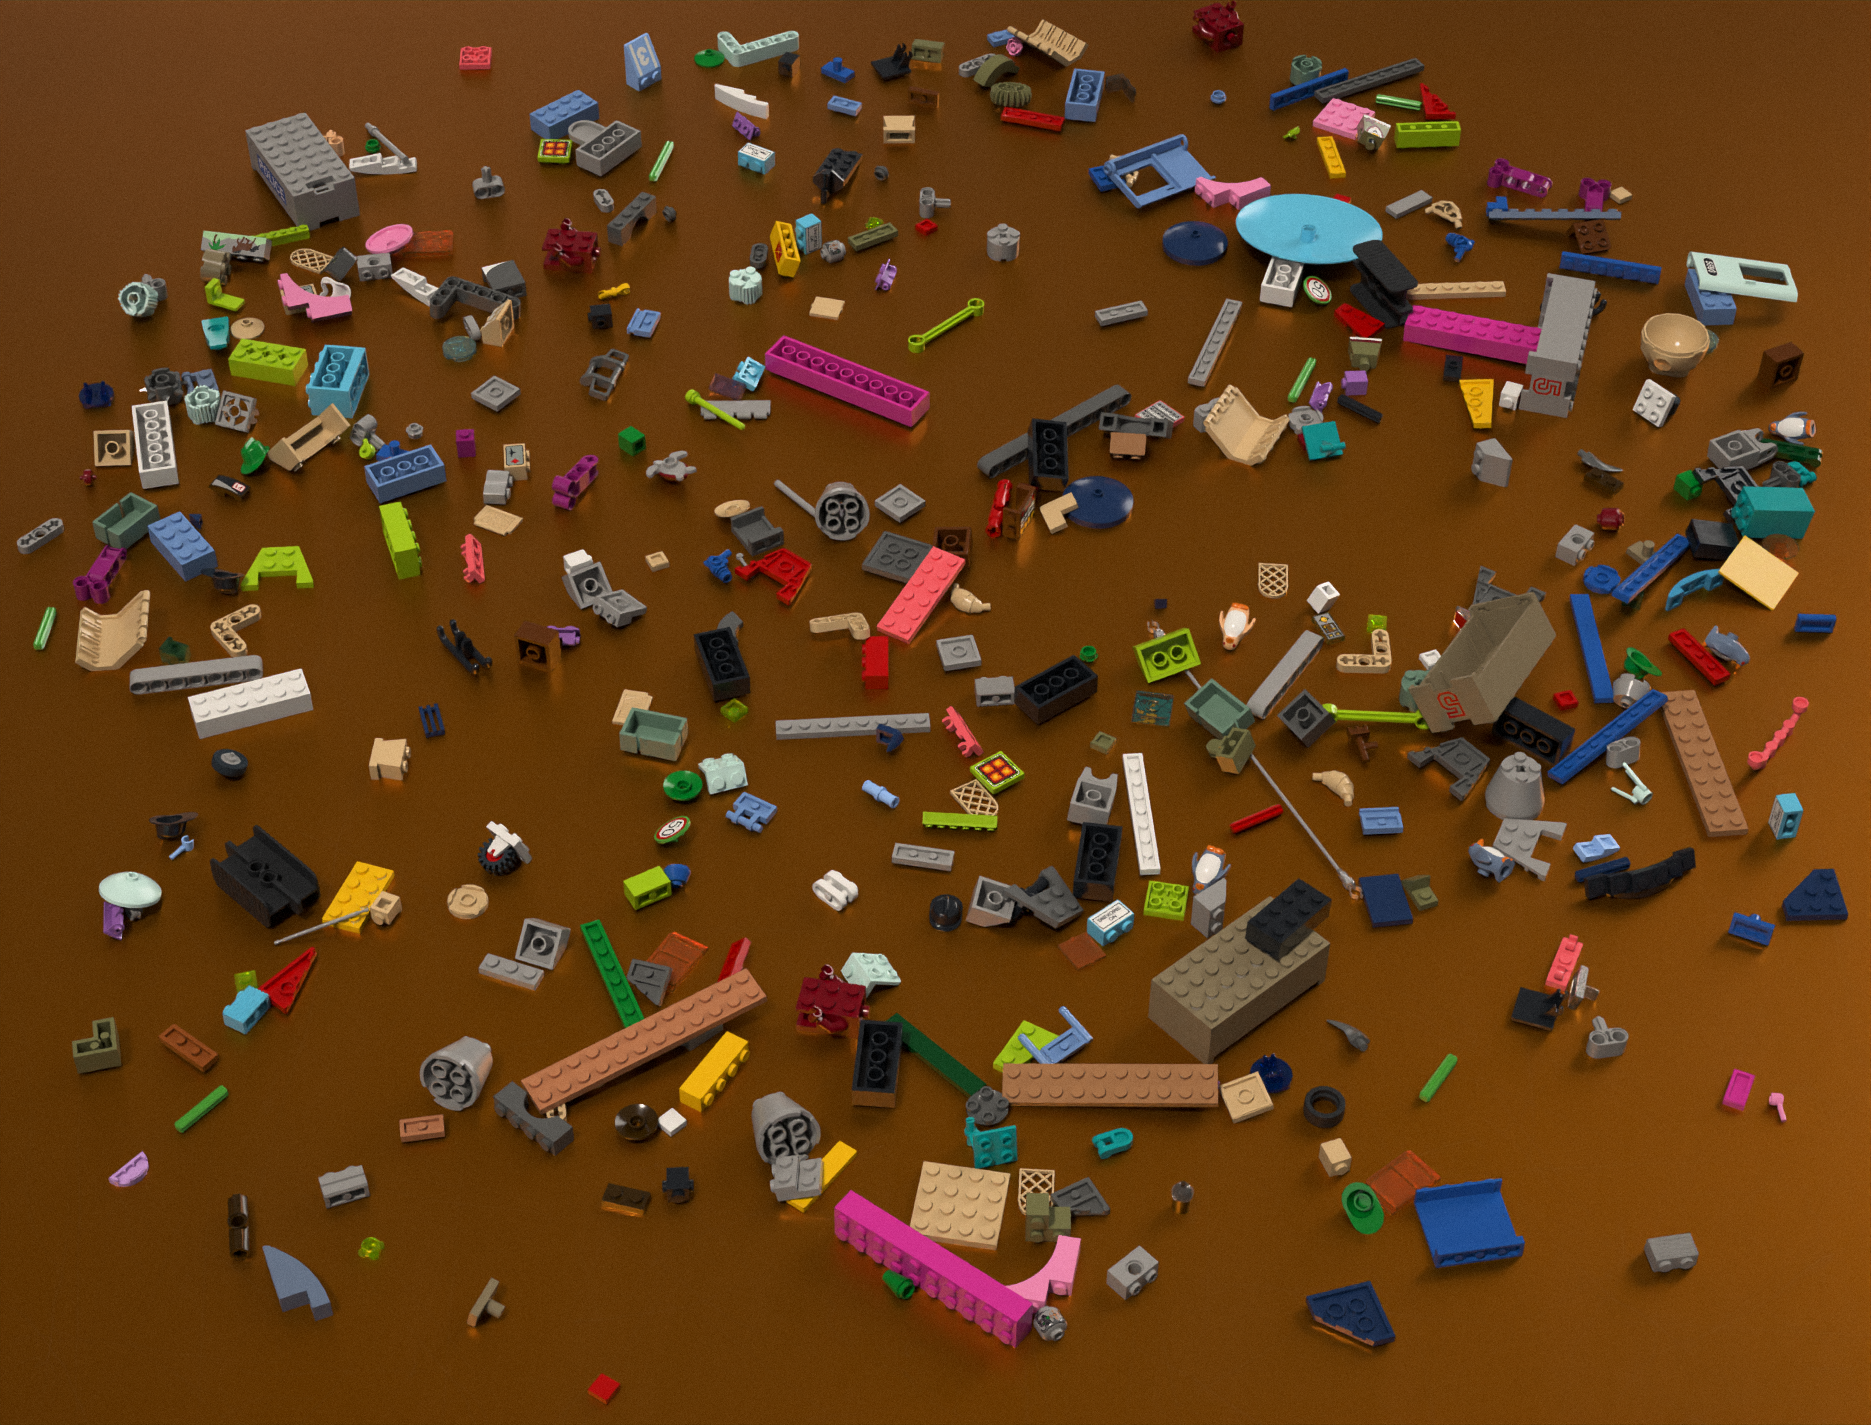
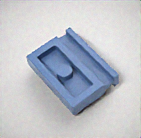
(643, 323)
(1381, 820)

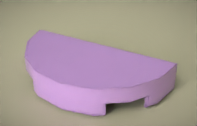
(132, 1172)

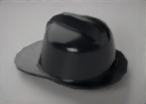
(223, 581)
(172, 825)
(945, 913)

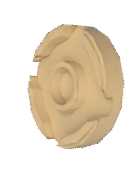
(467, 901)

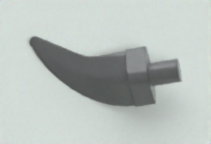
(1592, 460)
(1354, 1035)

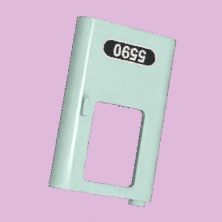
(1725, 275)

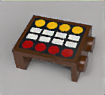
(1017, 520)

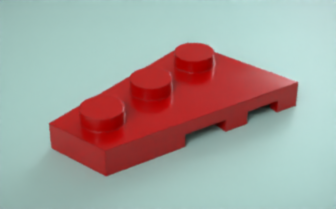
(1360, 322)

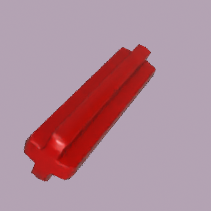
(1256, 818)

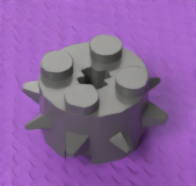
(164, 386)

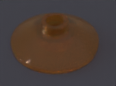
(1781, 546)

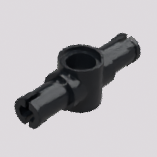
(1037, 887)

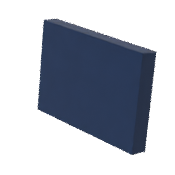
(1385, 900)

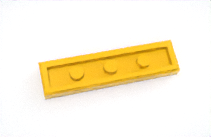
(1331, 157)
(833, 1164)

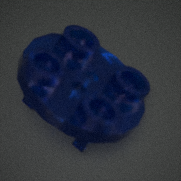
(96, 395)
(1278, 1073)

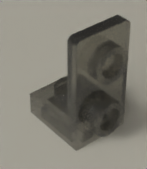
(1120, 82)

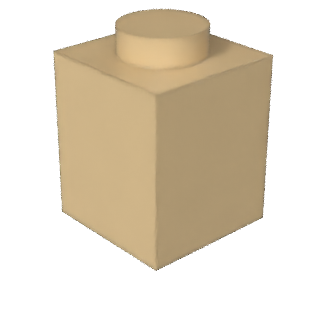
(1335, 1157)

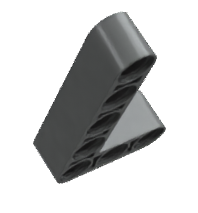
(469, 293)

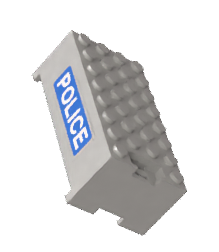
(294, 161)

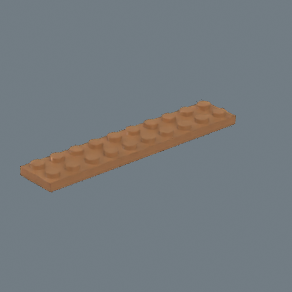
(1702, 765)
(1111, 1085)

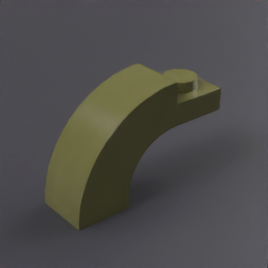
(993, 68)

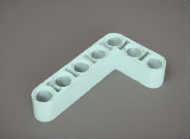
(758, 50)

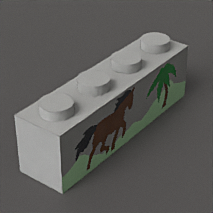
(238, 245)

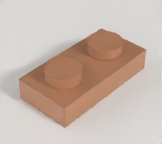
(422, 1128)

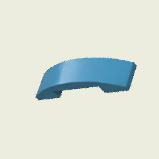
(1708, 579)

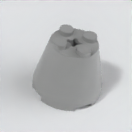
(842, 519)
(1516, 789)
(457, 1073)
(783, 1128)

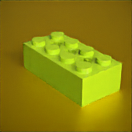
(268, 362)
(400, 540)

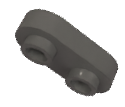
(759, 255)

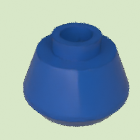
(677, 874)

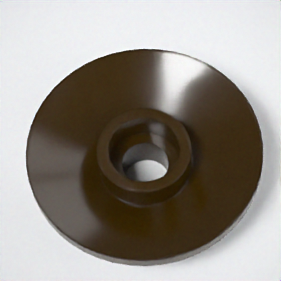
(636, 1121)

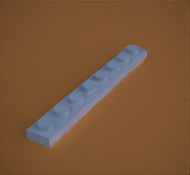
(1562, 214)

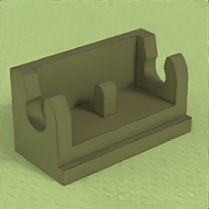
(927, 50)

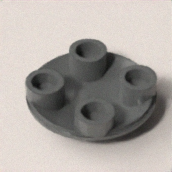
(987, 1106)

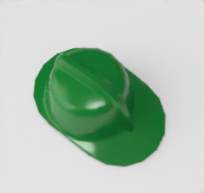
(253, 455)
(1639, 665)
(1363, 1208)

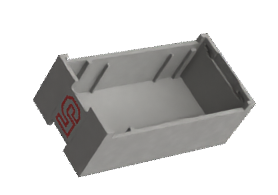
(1561, 345)

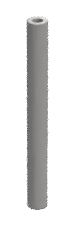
(795, 497)

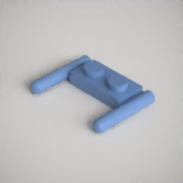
(1062, 1046)

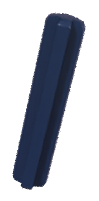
(1605, 868)

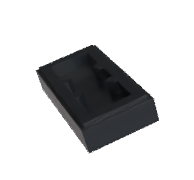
(1452, 368)

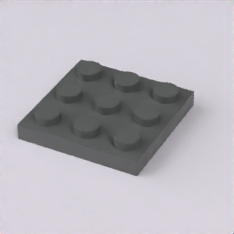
(896, 557)

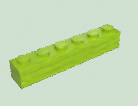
(286, 235)
(960, 820)

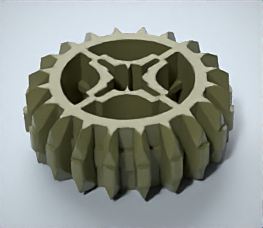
(1010, 94)

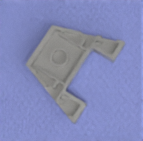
(1519, 838)

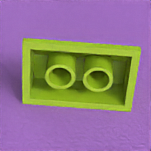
(1166, 655)

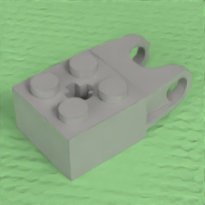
(1740, 449)
(1092, 798)

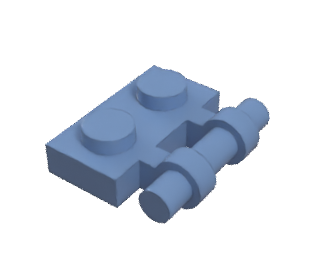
(753, 807)

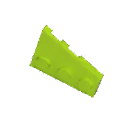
(1015, 1052)

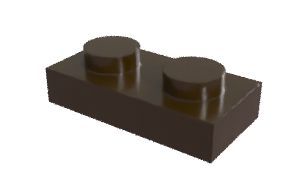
(1603, 481)
(626, 1199)

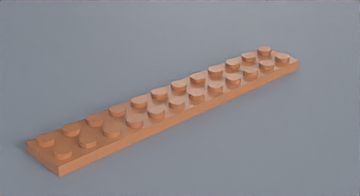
(643, 1041)

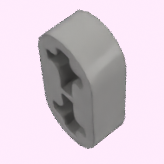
(603, 200)
(472, 328)

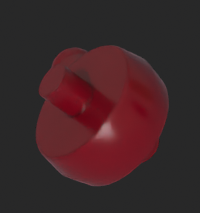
(88, 477)

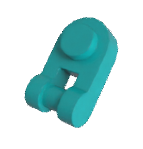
(1806, 476)
(1120, 1139)

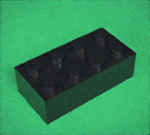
(1048, 454)
(722, 663)
(1055, 689)
(1534, 731)
(1097, 861)
(1288, 919)
(877, 1063)

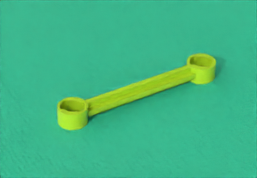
(917, 343)
(1377, 716)

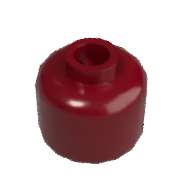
(1611, 519)

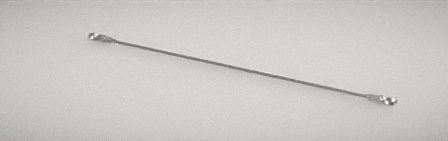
(1347, 881)

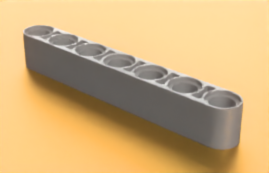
(196, 674)
(1285, 674)

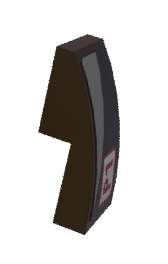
(227, 485)

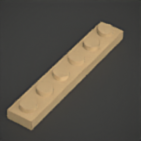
(1457, 290)

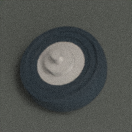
(229, 762)

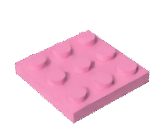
(1341, 118)

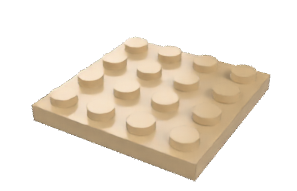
(960, 1205)

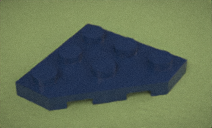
(1816, 898)
(1354, 1312)

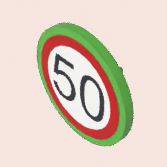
(1317, 290)
(672, 830)

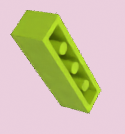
(1427, 134)

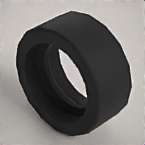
(1324, 1093)

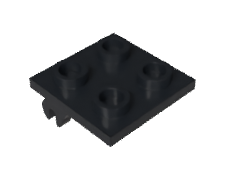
(895, 65)
(1538, 1008)

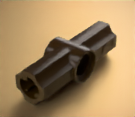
(238, 1226)

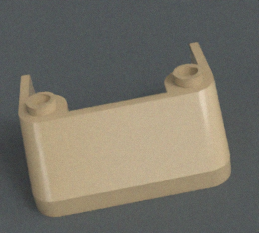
(309, 439)

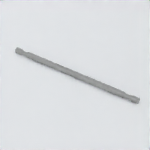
(321, 926)

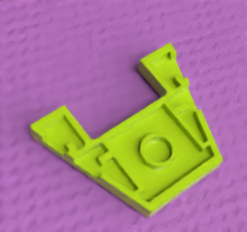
(278, 562)

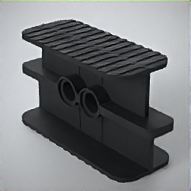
(1382, 283)
(264, 877)

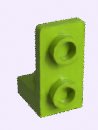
(216, 297)

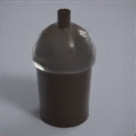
(1181, 1197)

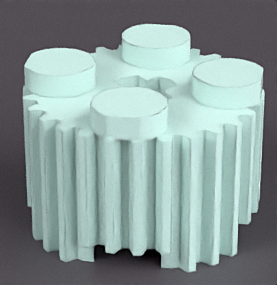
(745, 285)
(138, 299)
(202, 404)

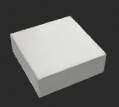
(1429, 658)
(671, 1122)

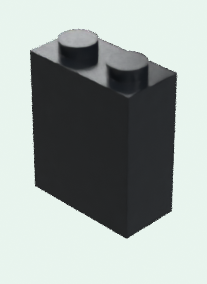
(1711, 539)

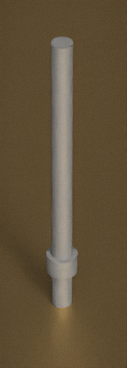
(374, 131)

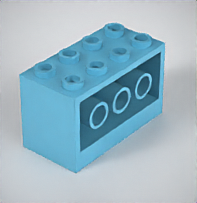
(338, 379)

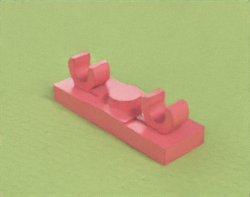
(473, 554)
(962, 732)
(1564, 963)

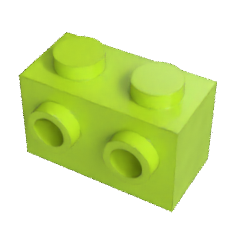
(647, 887)

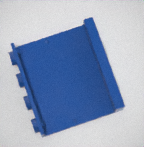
(1467, 1223)

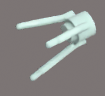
(1641, 792)

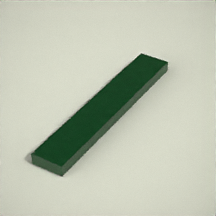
(938, 1059)

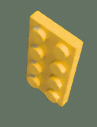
(357, 893)

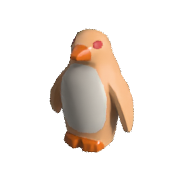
(1235, 625)

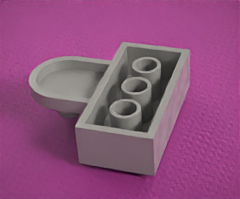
(603, 146)

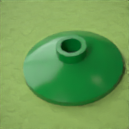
(709, 58)
(682, 785)

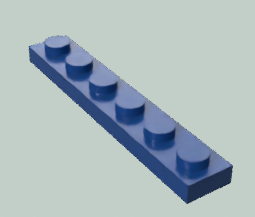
(1306, 89)
(1610, 267)

